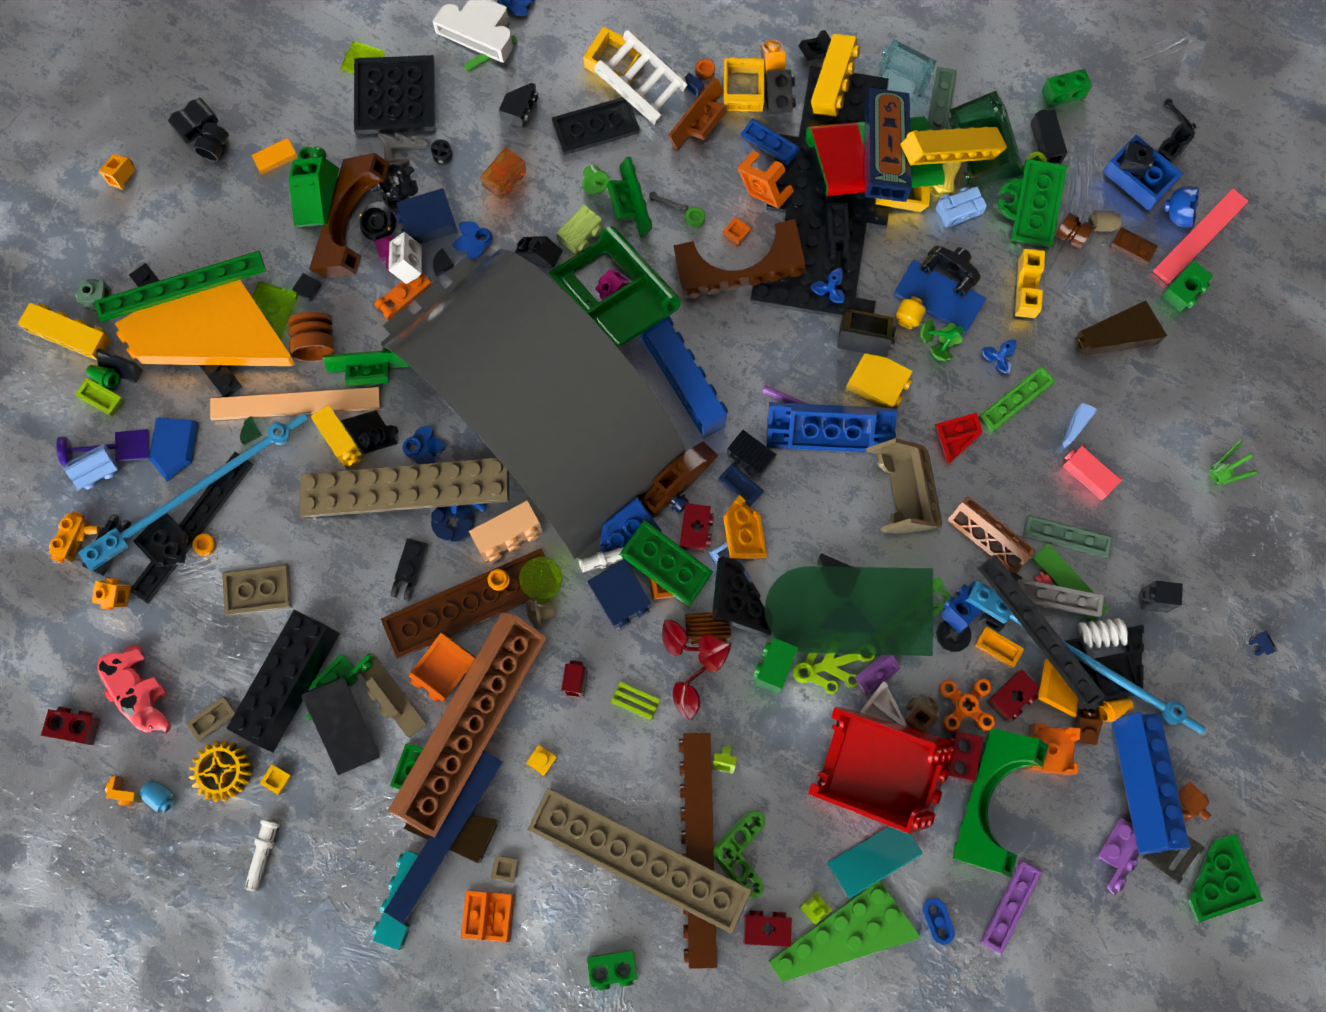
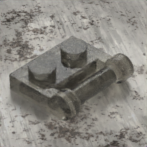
(1162, 860)

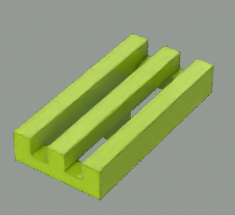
(642, 694)

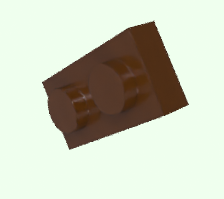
(1134, 246)

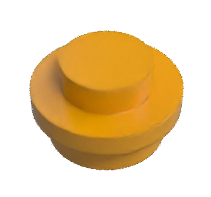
(498, 579)

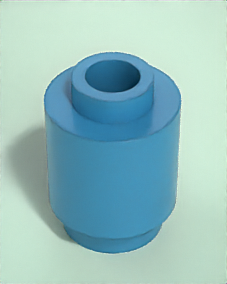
(157, 796)

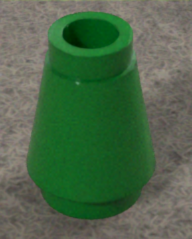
(104, 376)

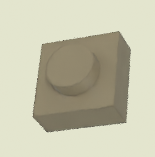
(504, 869)

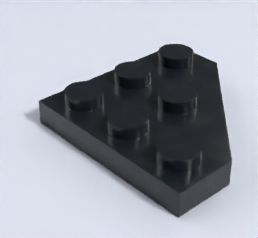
(737, 599)

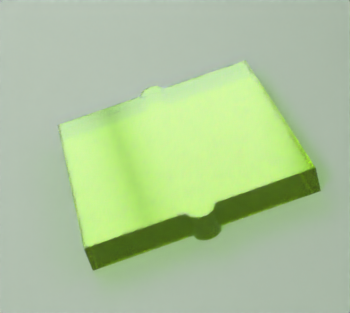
(359, 50)

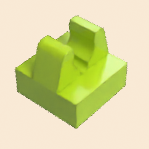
(724, 761)
(815, 908)

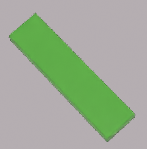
(1016, 399)
(1061, 573)

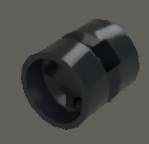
(211, 141)

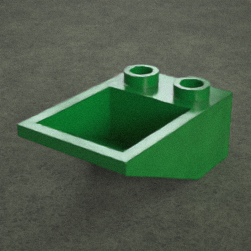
(312, 188)

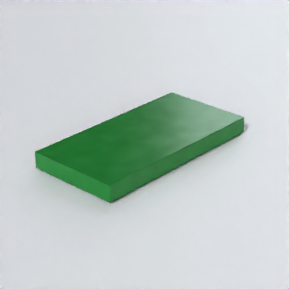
(666, 563)

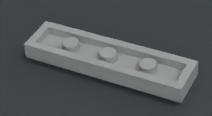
(1063, 598)

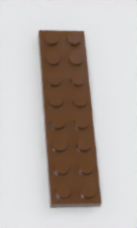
(455, 609)

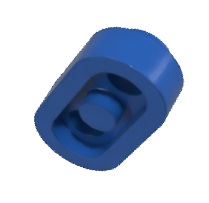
(938, 920)

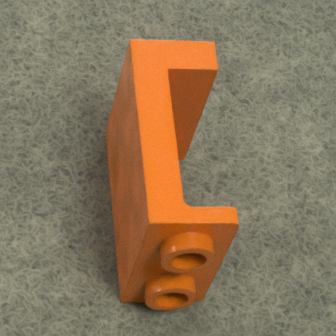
(441, 667)

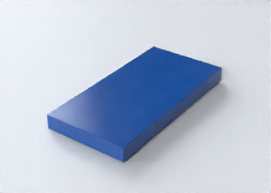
(938, 296)

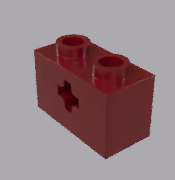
(694, 515)
(1001, 699)
(778, 937)

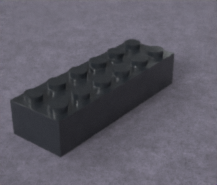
(282, 680)

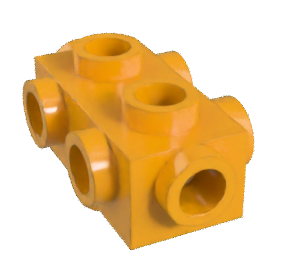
(71, 533)

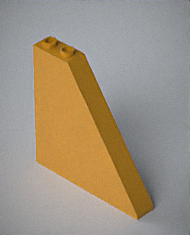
(204, 329)

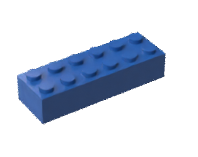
(685, 377)

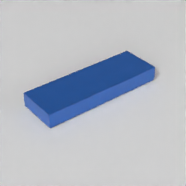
(770, 141)

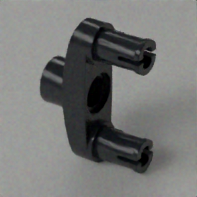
(955, 263)

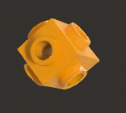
(111, 593)

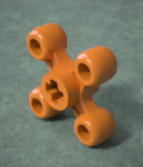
(971, 698)

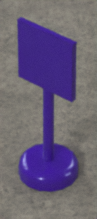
(127, 446)

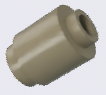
(1105, 221)

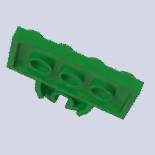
(1034, 202)

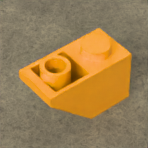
(773, 56)

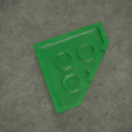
(1223, 881)

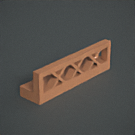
(994, 528)

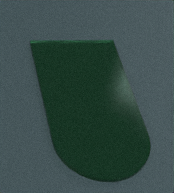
(853, 610)

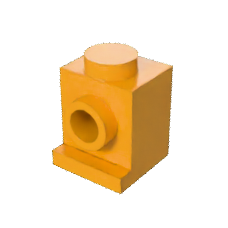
(117, 170)

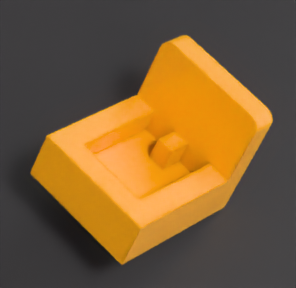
(113, 791)

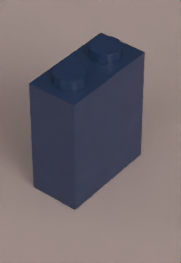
(426, 216)
(620, 595)

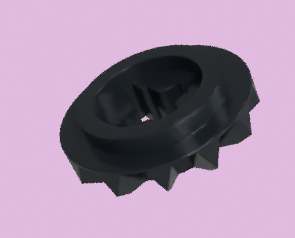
(963, 638)

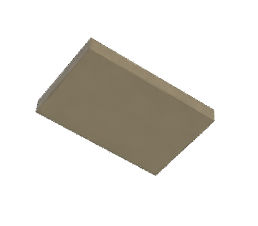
(256, 590)

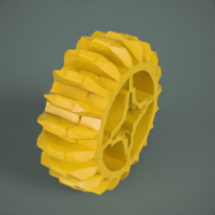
(222, 780)

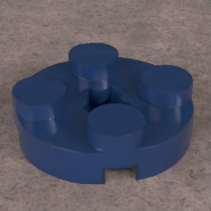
(448, 533)

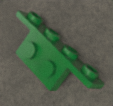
(628, 198)
(364, 367)
(343, 667)

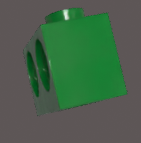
(1066, 88)
(611, 962)

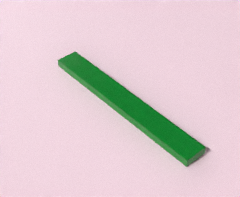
(180, 286)

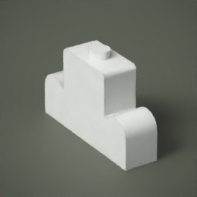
(477, 26)

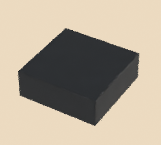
(306, 287)

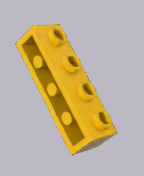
(835, 75)
(64, 331)

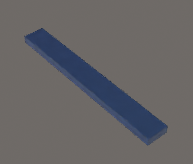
(438, 847)

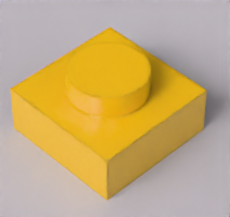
(541, 760)
(275, 779)

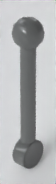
(653, 196)

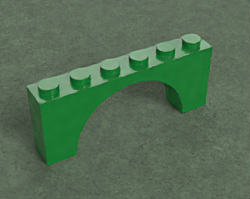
(1002, 755)

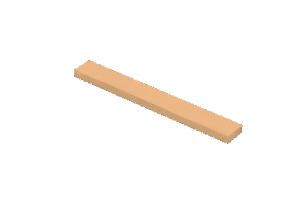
(294, 403)

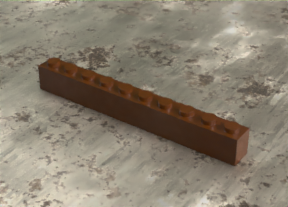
(698, 839)

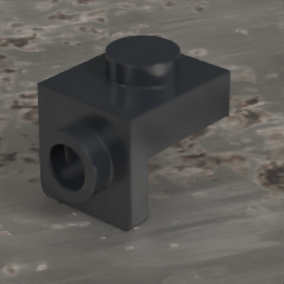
(816, 47)

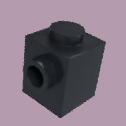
(1136, 158)

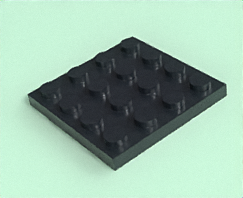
(394, 94)

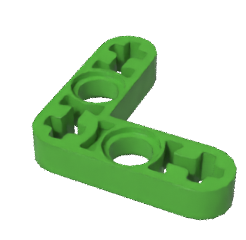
(734, 849)

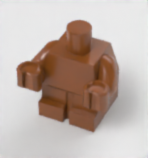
(1193, 802)

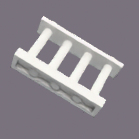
(621, 83)

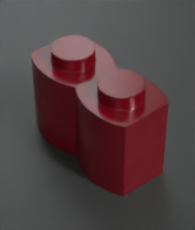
(574, 679)

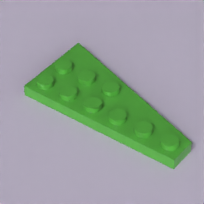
(855, 930)

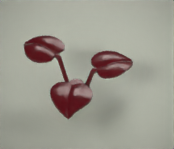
(712, 655)

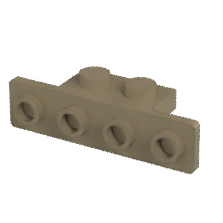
(392, 699)

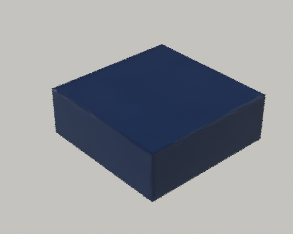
(694, 85)

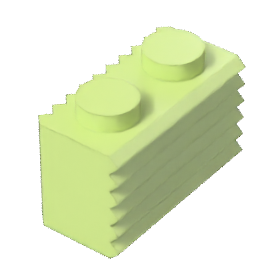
(580, 229)

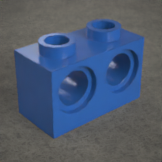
(967, 611)

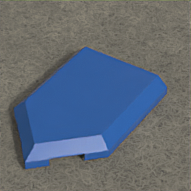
(172, 445)
(623, 524)

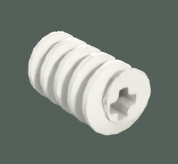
(1103, 632)

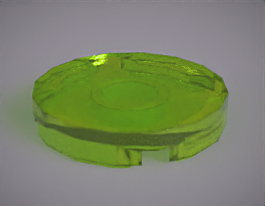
(540, 578)

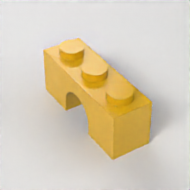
(1028, 278)

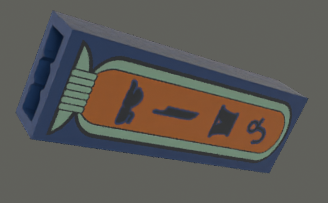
(885, 129)

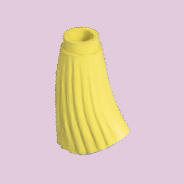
(950, 171)

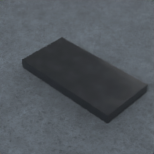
(595, 125)
(340, 725)

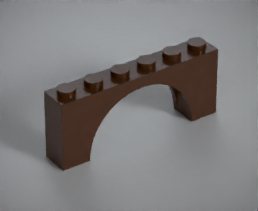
(354, 179)
(783, 260)

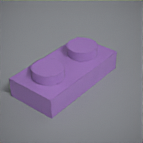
(876, 673)

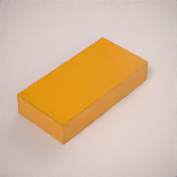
(274, 156)
(999, 647)

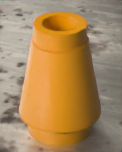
(1114, 709)

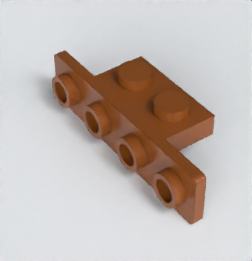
(701, 116)

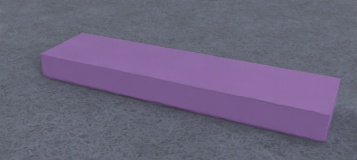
(1011, 906)

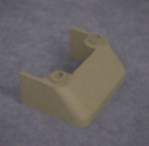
(911, 484)

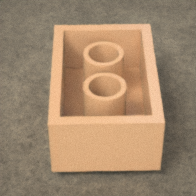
(506, 532)

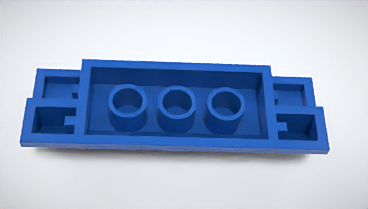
(829, 426)
(1150, 784)

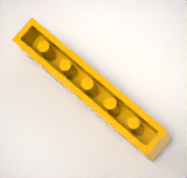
(953, 145)

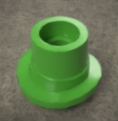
(594, 180)

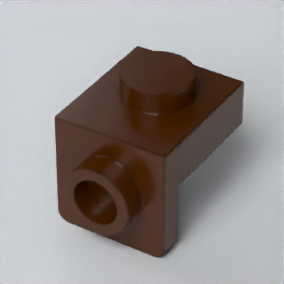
(1090, 725)

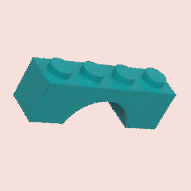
(388, 930)

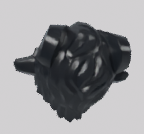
(396, 184)

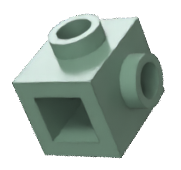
(90, 291)

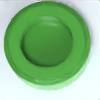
(695, 217)

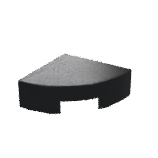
(441, 262)

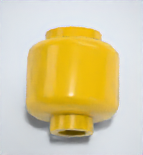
(910, 312)

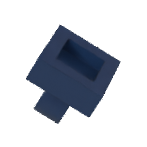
(1265, 643)

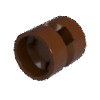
(1074, 231)

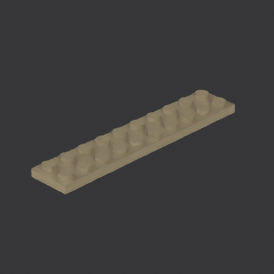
(404, 487)
(640, 860)

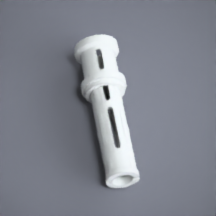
(263, 845)

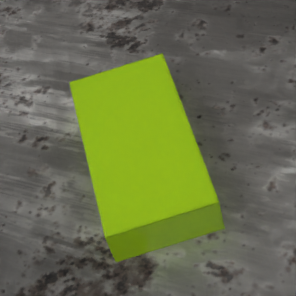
(99, 397)

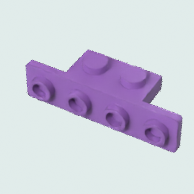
(1120, 853)

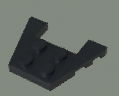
(1125, 664)

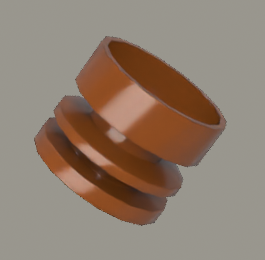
(310, 336)

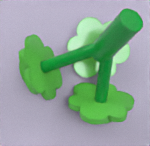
(948, 337)

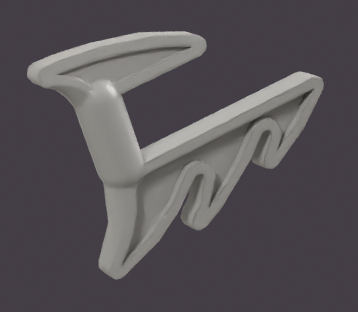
(404, 143)

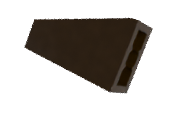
(1123, 331)
(473, 838)

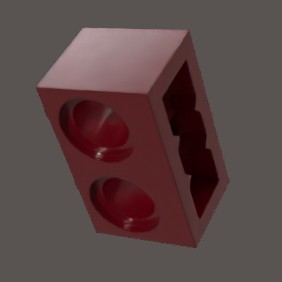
(70, 727)
(969, 759)

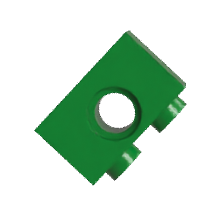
(1193, 276)

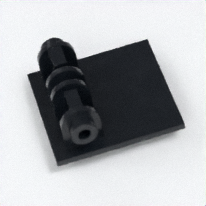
(370, 432)

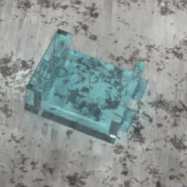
(908, 64)

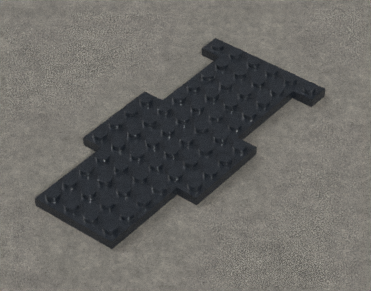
(808, 208)

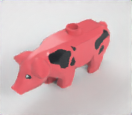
(131, 692)

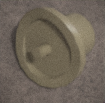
(539, 611)

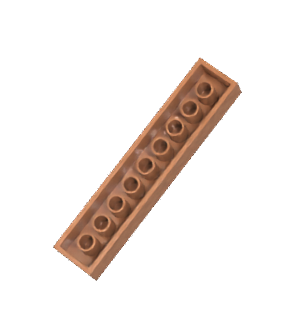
(467, 724)

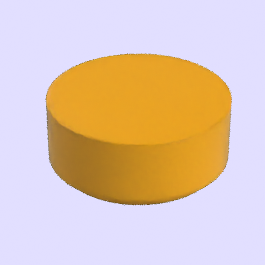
(204, 544)

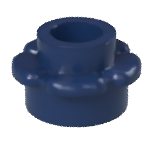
(678, 503)

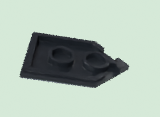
(163, 542)

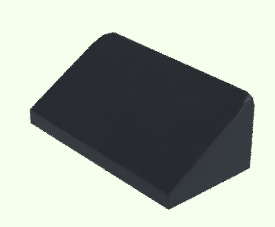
(125, 368)

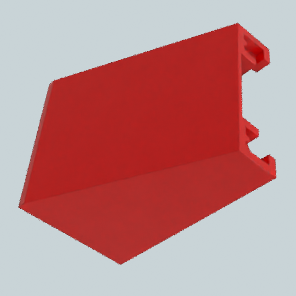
(884, 770)

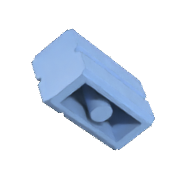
(960, 206)
(91, 466)

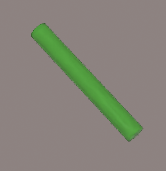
(481, 58)

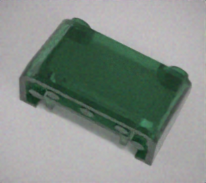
(989, 112)

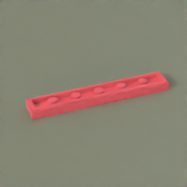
(1200, 236)

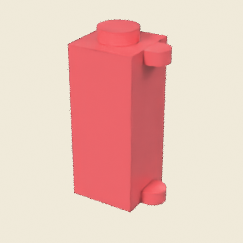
(1091, 472)

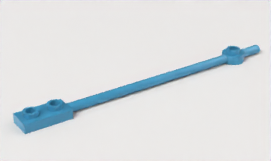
(115, 542)
(989, 602)

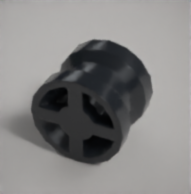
(441, 146)

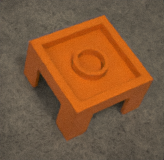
(763, 184)
(1060, 751)

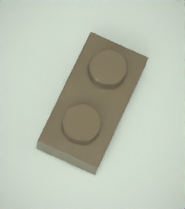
(211, 719)

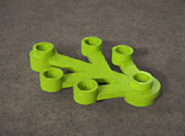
(828, 665)

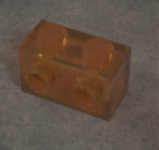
(503, 173)

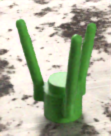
(1222, 472)

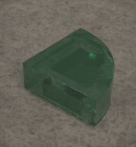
(249, 431)

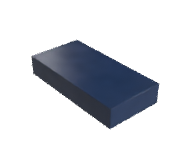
(740, 484)

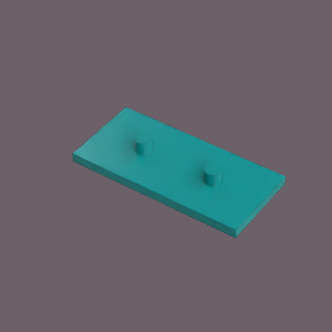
(874, 860)

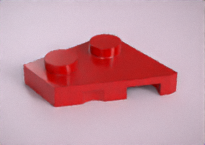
(957, 434)

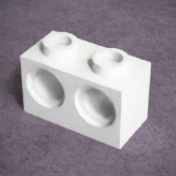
(405, 258)

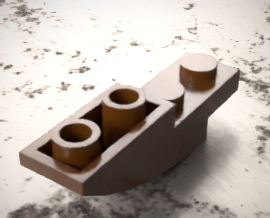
(677, 475)

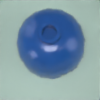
(1183, 206)

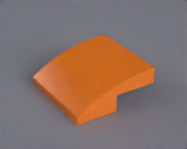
(487, 916)

